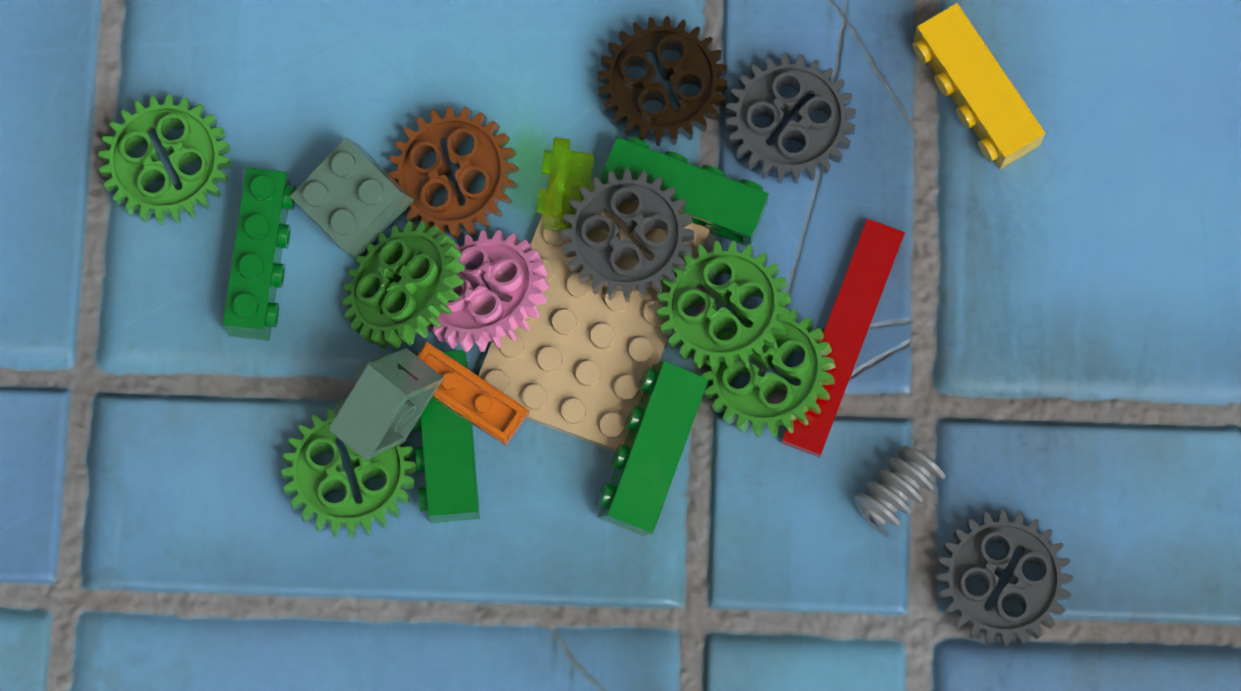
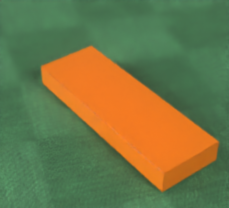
(474, 397)

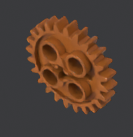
(485, 159)

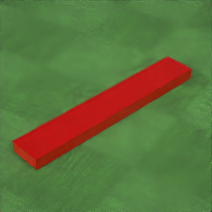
(849, 327)

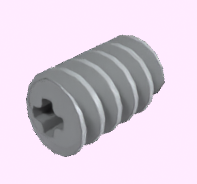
(896, 488)

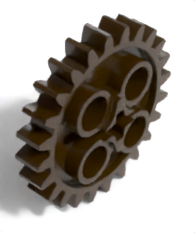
(630, 94)

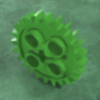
(132, 175)
(748, 279)
(403, 285)
(751, 402)
(314, 481)

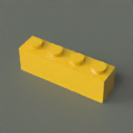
(977, 86)

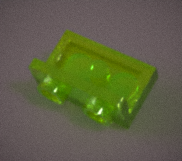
(567, 174)

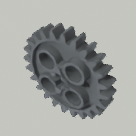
(818, 139)
(600, 258)
(1036, 597)

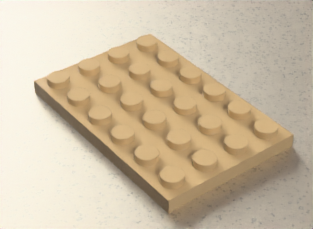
(584, 352)

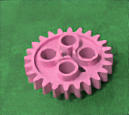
(498, 292)

